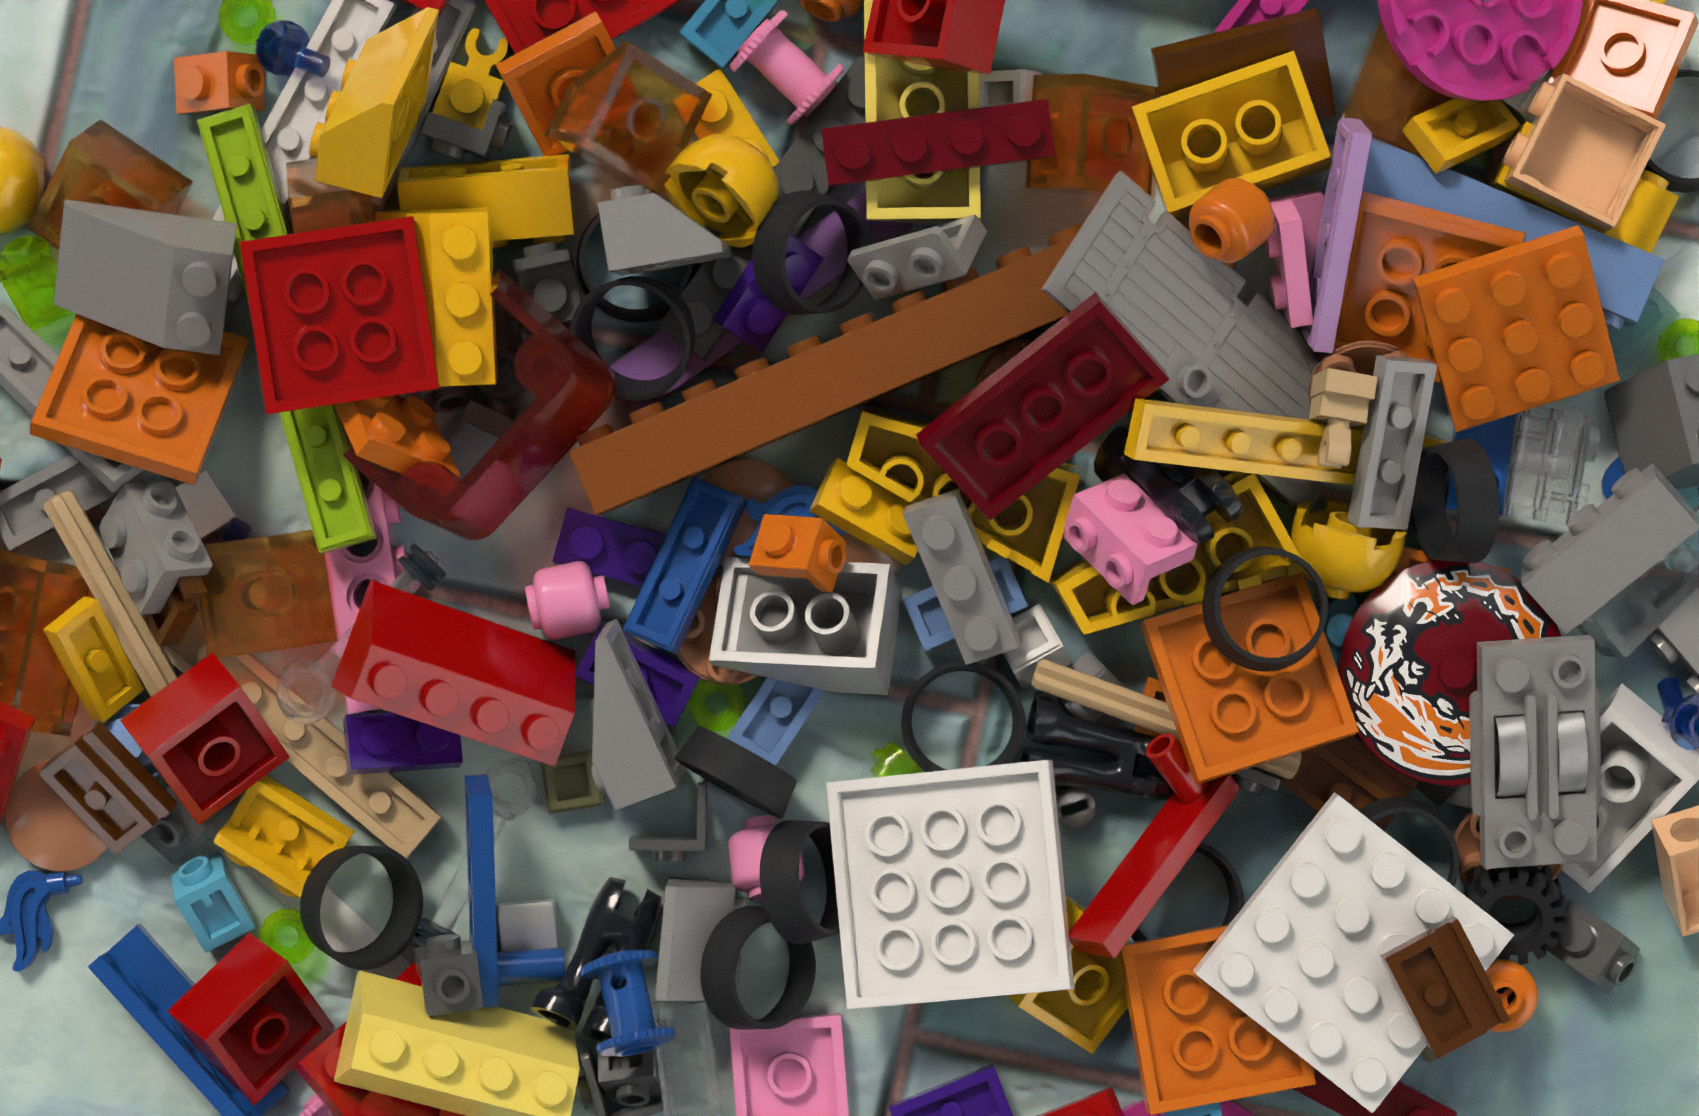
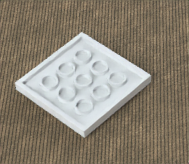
(950, 885)
(1312, 942)

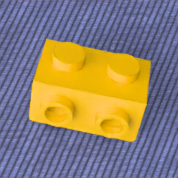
(280, 835)

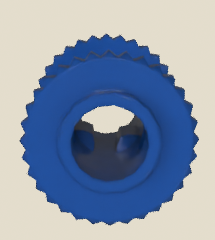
(630, 1007)

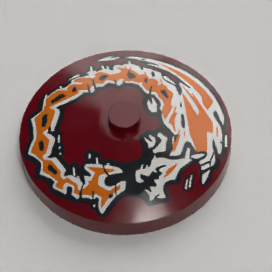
(1414, 661)

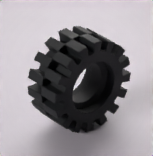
(1529, 883)

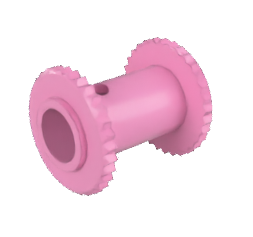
(786, 67)

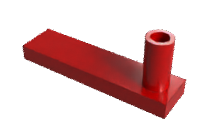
(1156, 854)

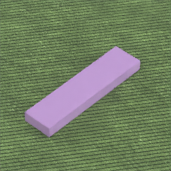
(1336, 232)

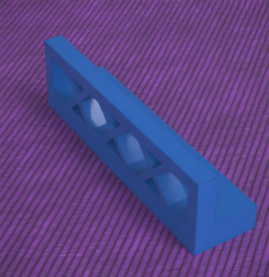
(147, 986)

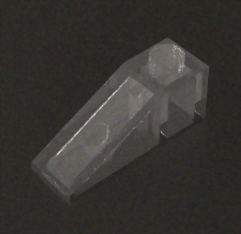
(1645, 602)

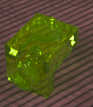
(29, 279)

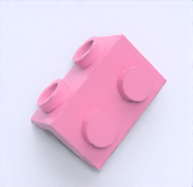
(1293, 250)
(1125, 536)

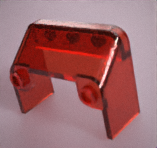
(571, 395)

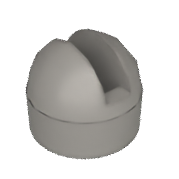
(1069, 795)

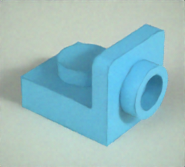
(211, 901)

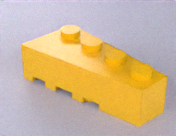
(1024, 532)
(1098, 606)

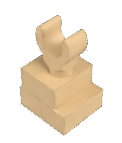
(1342, 403)

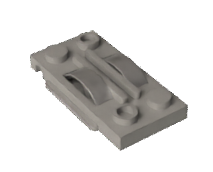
(1536, 751)

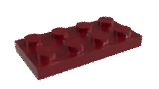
(1042, 406)

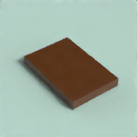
(1222, 52)

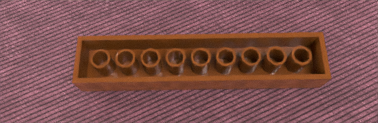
(820, 379)

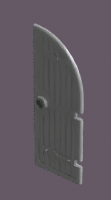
(1188, 316)

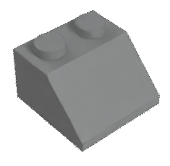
(652, 234)
(688, 919)

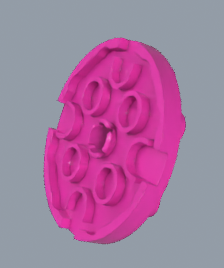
(1477, 46)

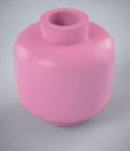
(567, 600)
(745, 855)

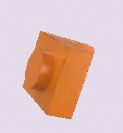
(218, 82)
(799, 550)

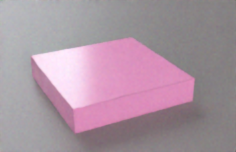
(791, 1068)

